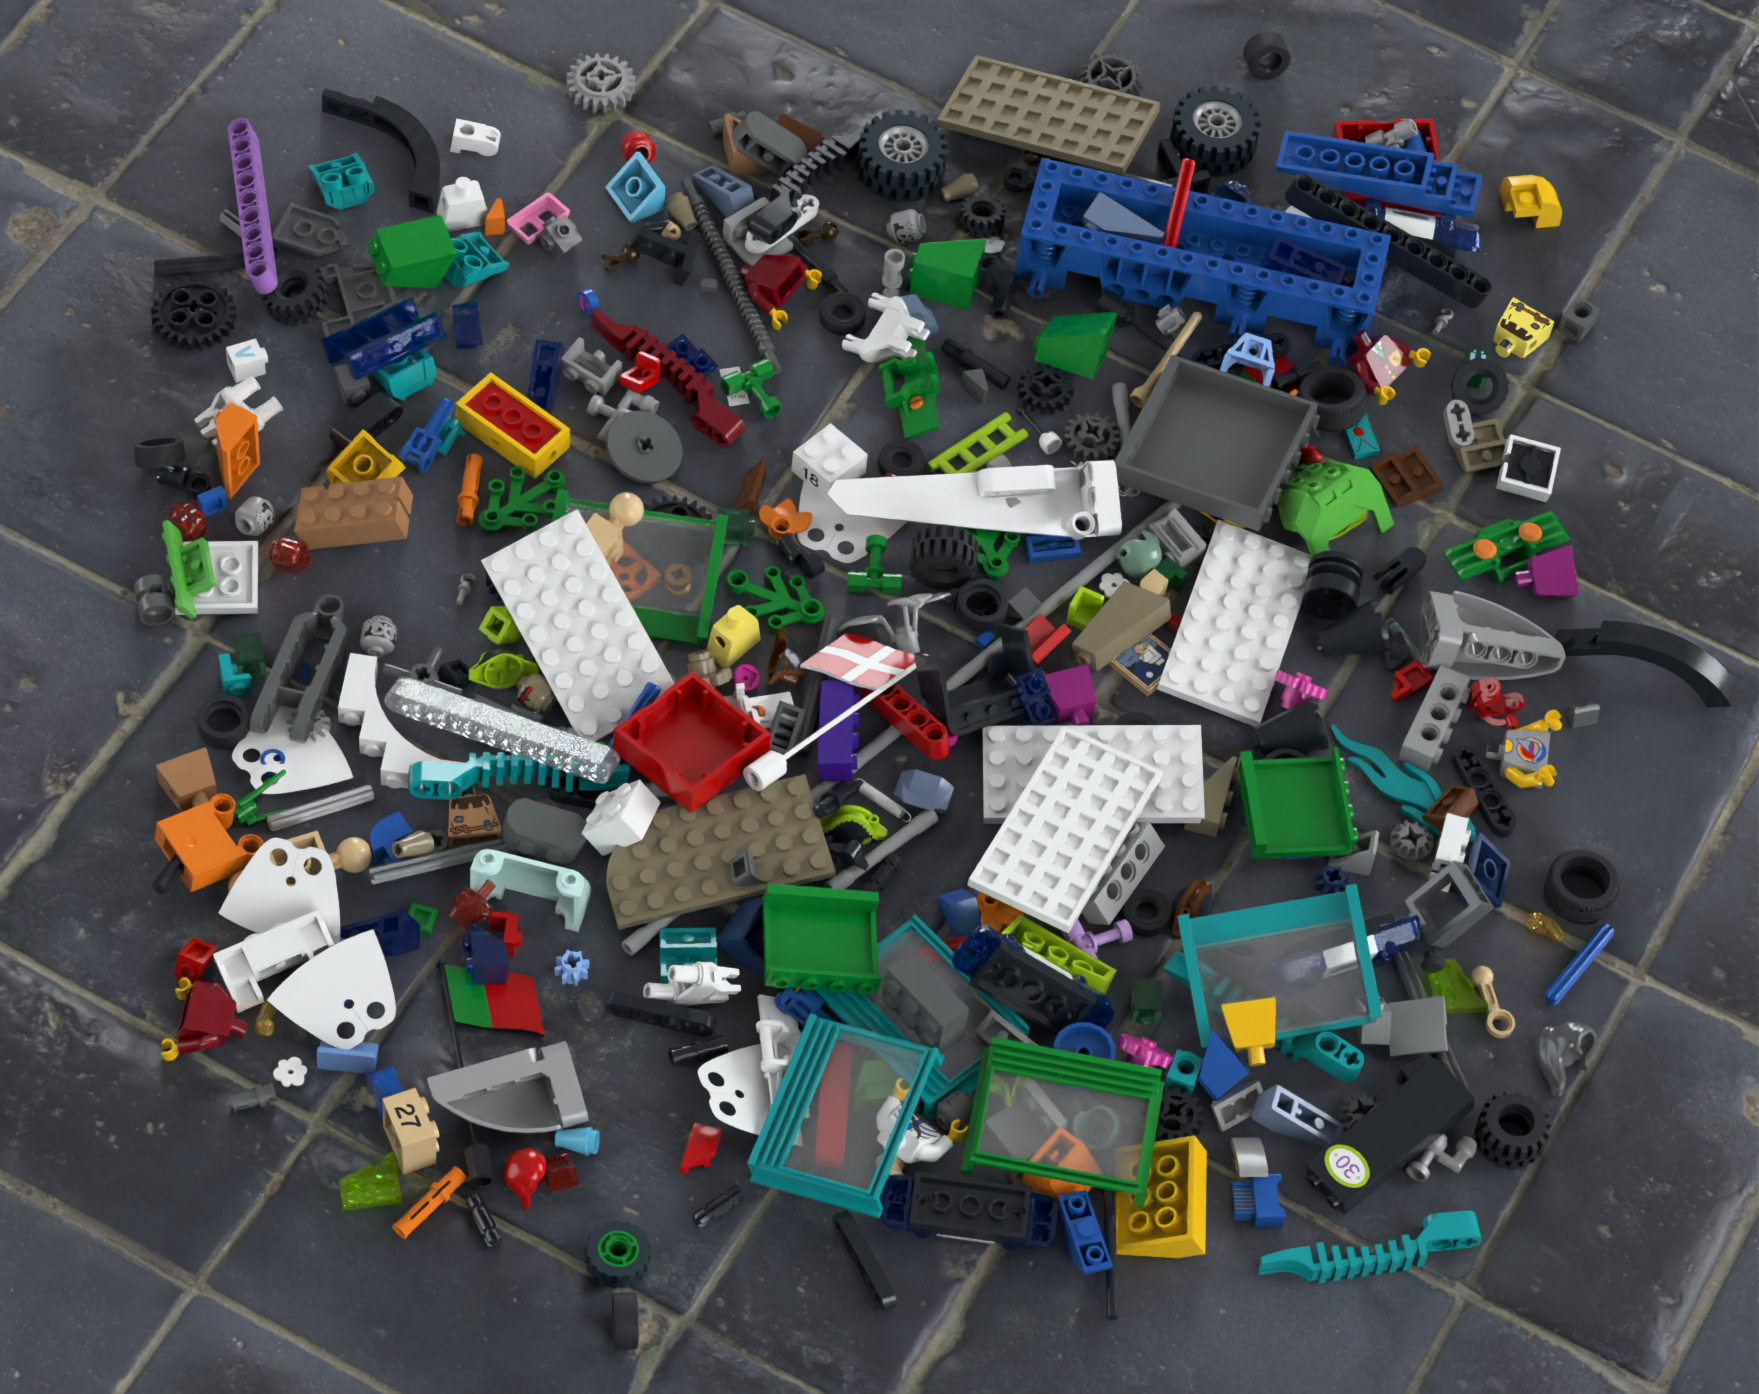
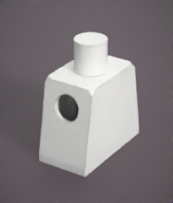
(462, 205)

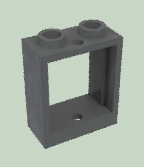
(1473, 893)

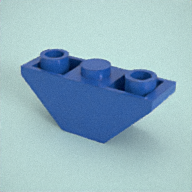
(1083, 1233)

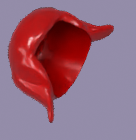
(523, 1173)

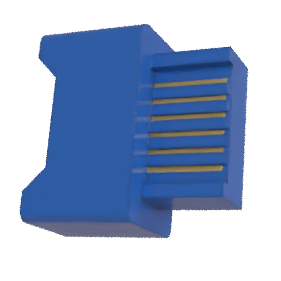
(1258, 1201)

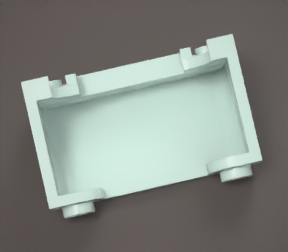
(533, 878)

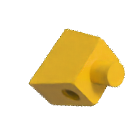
(1251, 1027)

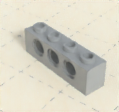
(1446, 685)
(1123, 874)

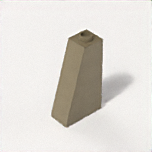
(1120, 624)

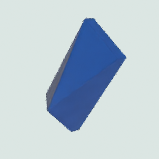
(382, 1085)

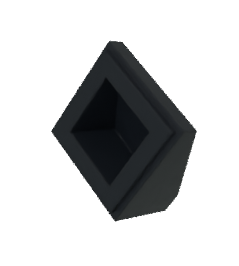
(454, 674)

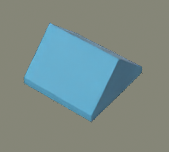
(637, 189)

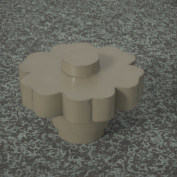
(704, 666)

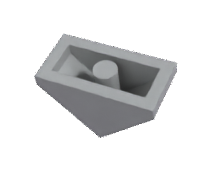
(1361, 857)

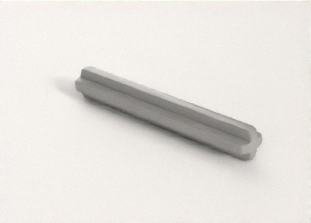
(320, 807)

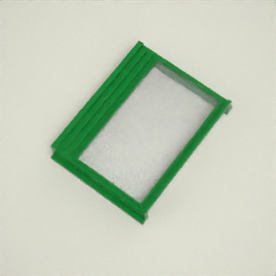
(665, 568)
(1064, 1117)

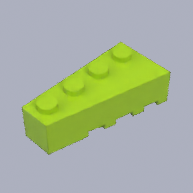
(1061, 953)

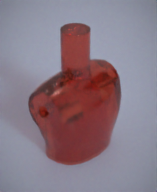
(472, 905)

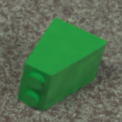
(412, 253)
(947, 271)
(1076, 342)

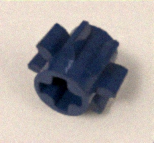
(1331, 880)

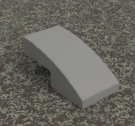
(1249, 1157)

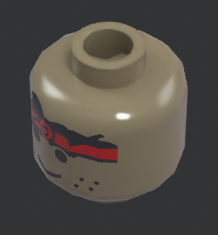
(535, 693)

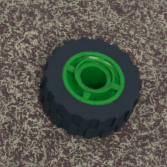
(618, 1238)

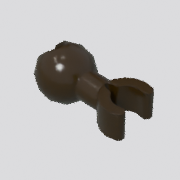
(1032, 158)
(827, 231)
(626, 254)

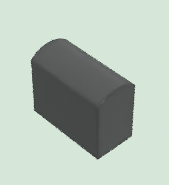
(709, 285)

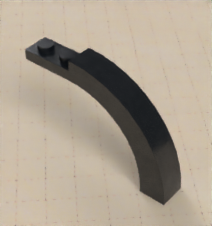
(405, 130)
(1660, 648)

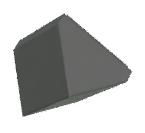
(1022, 604)
(1582, 714)
(743, 869)

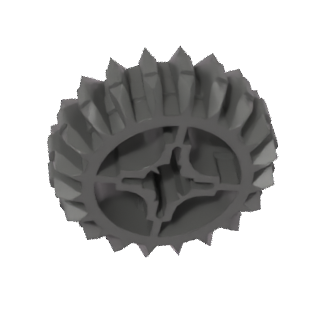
(1112, 73)

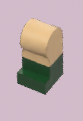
(1165, 577)

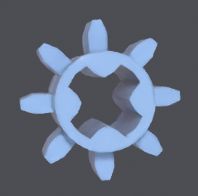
(571, 967)

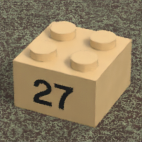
(410, 1130)

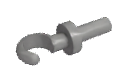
(1442, 321)
(464, 588)

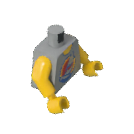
(1525, 753)

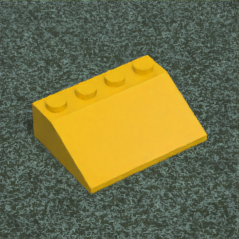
(1174, 1204)

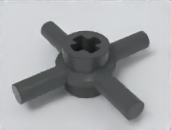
(423, 672)

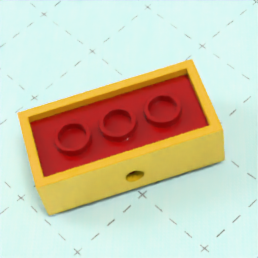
(512, 425)

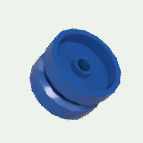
(1086, 1039)

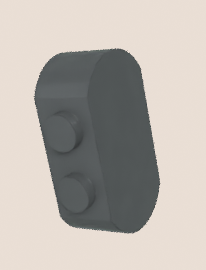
(768, 143)
(543, 831)

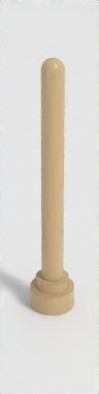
(1141, 394)

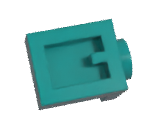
(449, 434)
(231, 682)

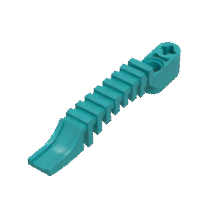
(449, 779)
(1341, 1062)
(1440, 1233)

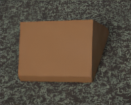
(738, 163)

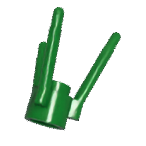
(246, 807)

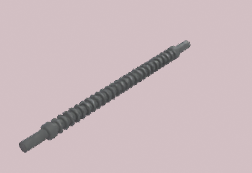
(731, 275)

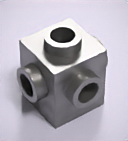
(559, 236)

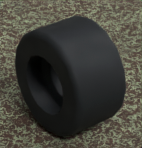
(1269, 66)

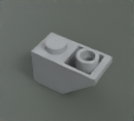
(1377, 1032)

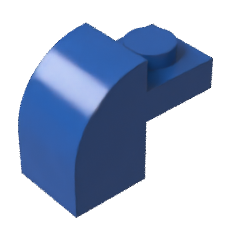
(384, 835)

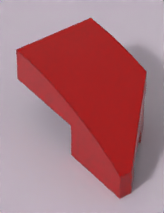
(1410, 681)
(700, 1147)

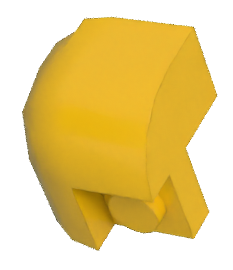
(1531, 197)

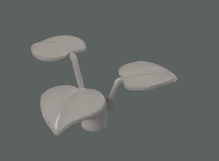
(906, 636)

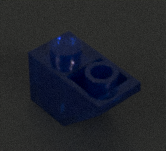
(486, 956)

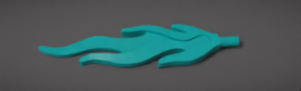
(1395, 784)

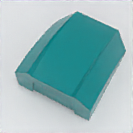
(407, 375)

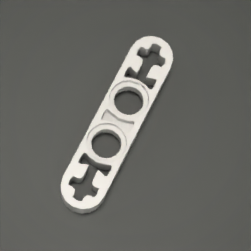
(806, 214)

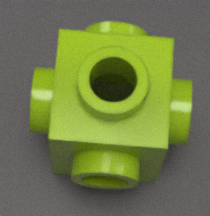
(500, 626)

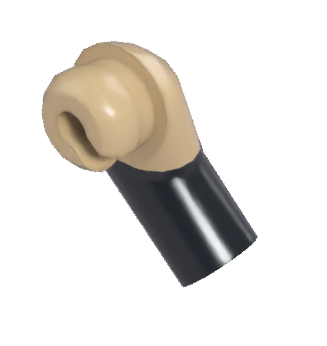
(664, 228)

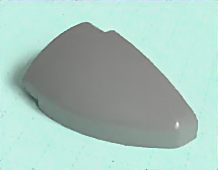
(1484, 639)
(515, 1091)

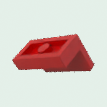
(1044, 637)

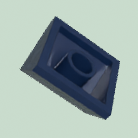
(1489, 868)

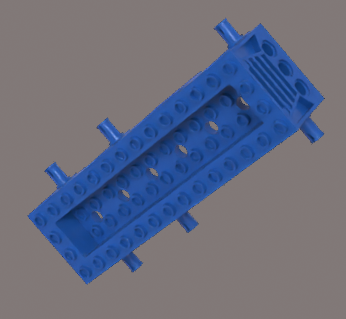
(1213, 258)

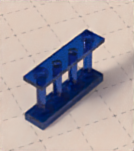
(384, 338)

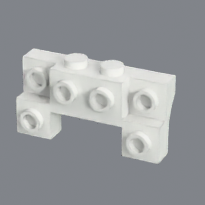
(269, 954)

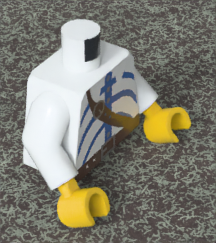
(926, 1141)

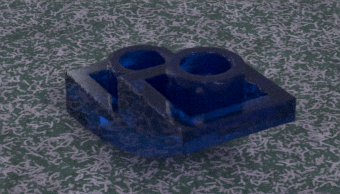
(467, 325)
(697, 358)
(1034, 698)

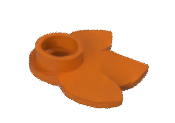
(784, 518)
(997, 913)

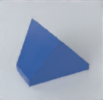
(1221, 1067)

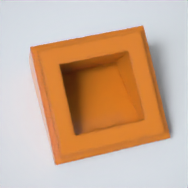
(495, 219)

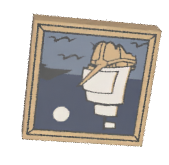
(1143, 663)

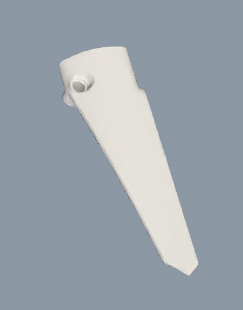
(1048, 498)

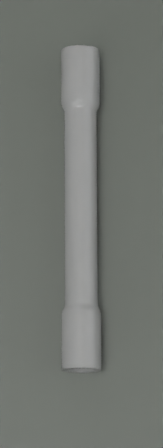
(1121, 405)
(913, 828)

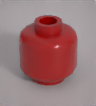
(637, 141)

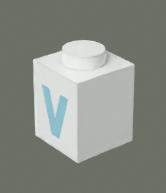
(246, 360)

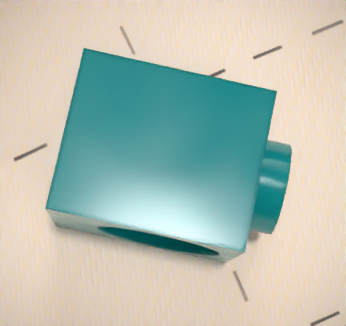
(1184, 1061)

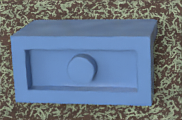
(358, 1059)

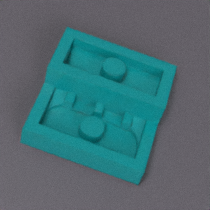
(686, 948)

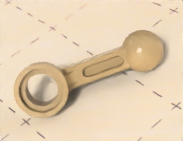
(1482, 978)

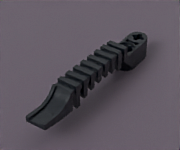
(778, 217)

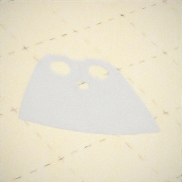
(856, 528)
(305, 764)
(264, 899)
(319, 988)
(740, 1072)

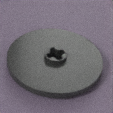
(662, 452)

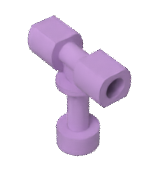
(1088, 942)

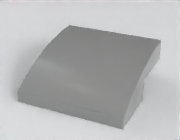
(1418, 1027)

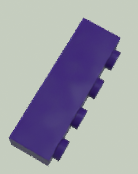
(837, 744)

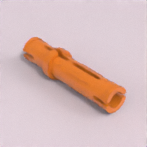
(468, 497)
(438, 1194)

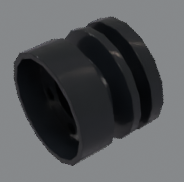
(1332, 584)

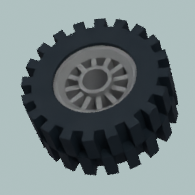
(1216, 130)
(902, 155)

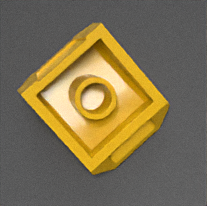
(363, 461)

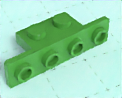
(189, 566)

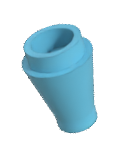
(578, 1140)

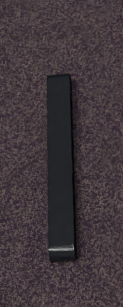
(1404, 249)

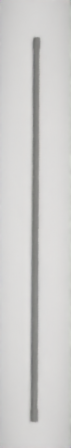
(644, 934)

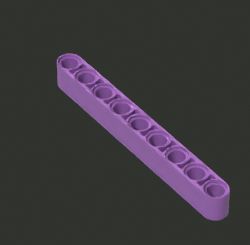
(252, 206)

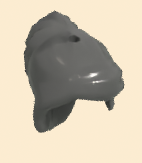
(1559, 1048)

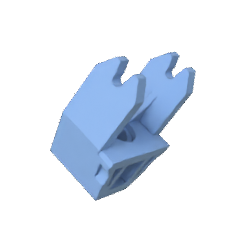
(1261, 361)

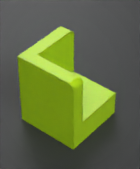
(1084, 607)

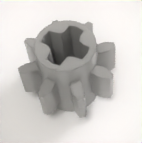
(1171, 320)

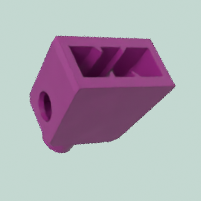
(1550, 575)
(1072, 695)

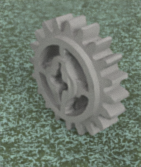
(600, 83)

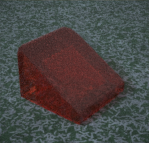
(560, 1172)

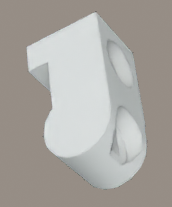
(475, 138)

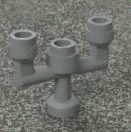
(597, 406)
(1464, 1150)

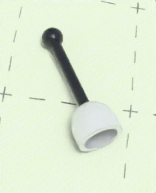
(1048, 441)

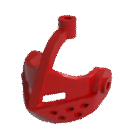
(1487, 694)

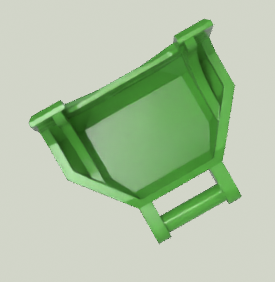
(1327, 499)

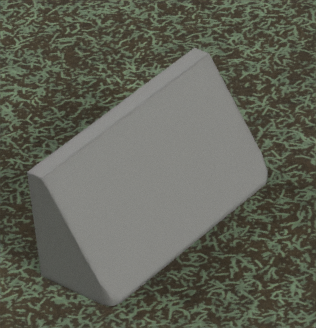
(997, 1026)

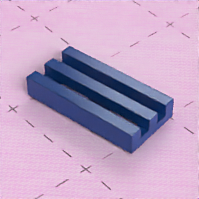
(1053, 550)

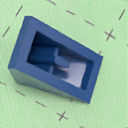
(960, 911)

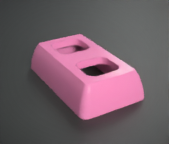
(530, 215)

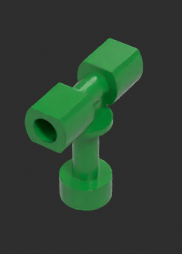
(751, 383)
(875, 575)

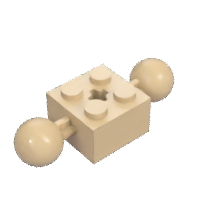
(625, 511)
(351, 855)

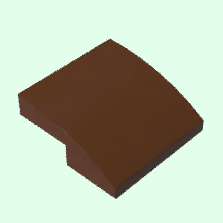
(1407, 477)

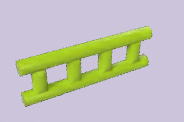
(979, 436)

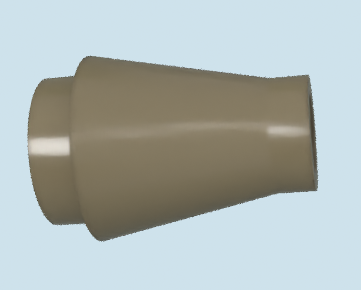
(960, 188)
(680, 209)
(414, 845)

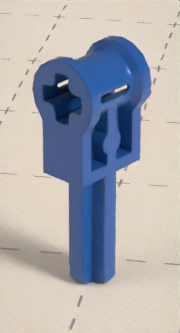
(425, 442)
(800, 1004)

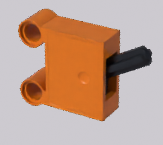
(201, 847)

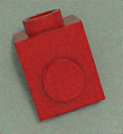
(643, 374)
(508, 923)

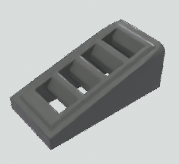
(778, 745)

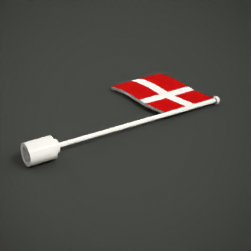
(851, 660)

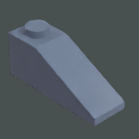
(724, 190)
(1112, 218)
(1295, 1118)

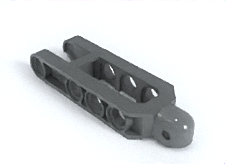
(323, 624)

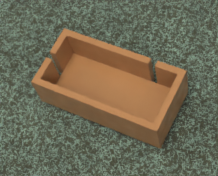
(354, 513)

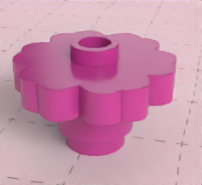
(1298, 688)
(1143, 1051)

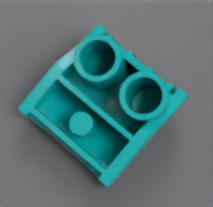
(343, 181)
(473, 261)

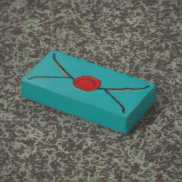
(1361, 440)

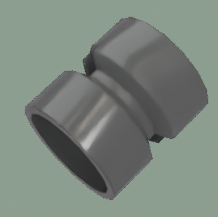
(154, 599)

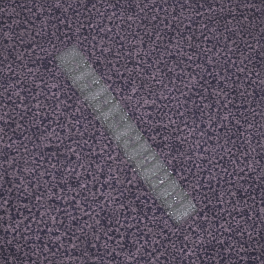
(502, 729)

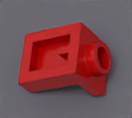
(194, 959)

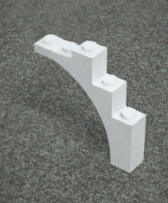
(377, 737)

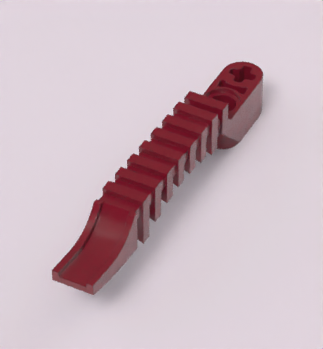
(711, 417)

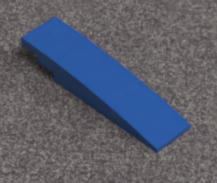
(1381, 173)

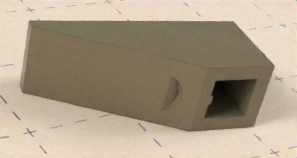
(1215, 798)

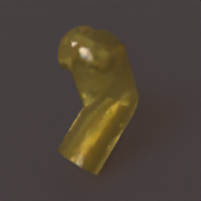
(1547, 923)
(263, 1022)

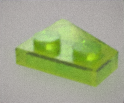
(1456, 989)
(371, 1186)

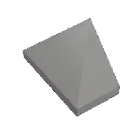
(1236, 1104)

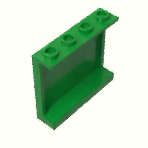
(1296, 806)
(820, 939)

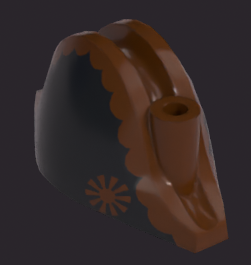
(785, 660)
(1193, 900)

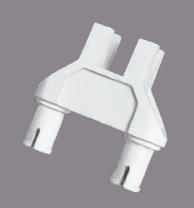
(889, 334)
(237, 395)
(694, 985)

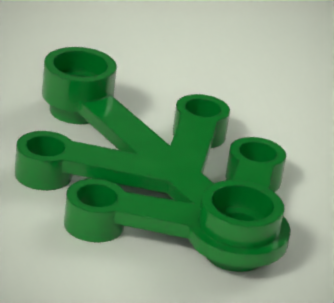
(519, 503)
(990, 557)
(779, 599)

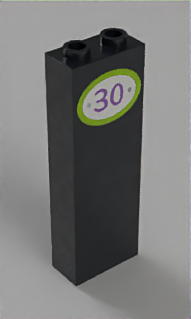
(1389, 1136)

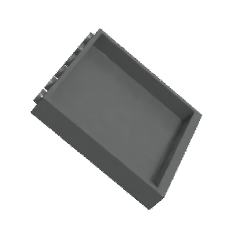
(1216, 442)

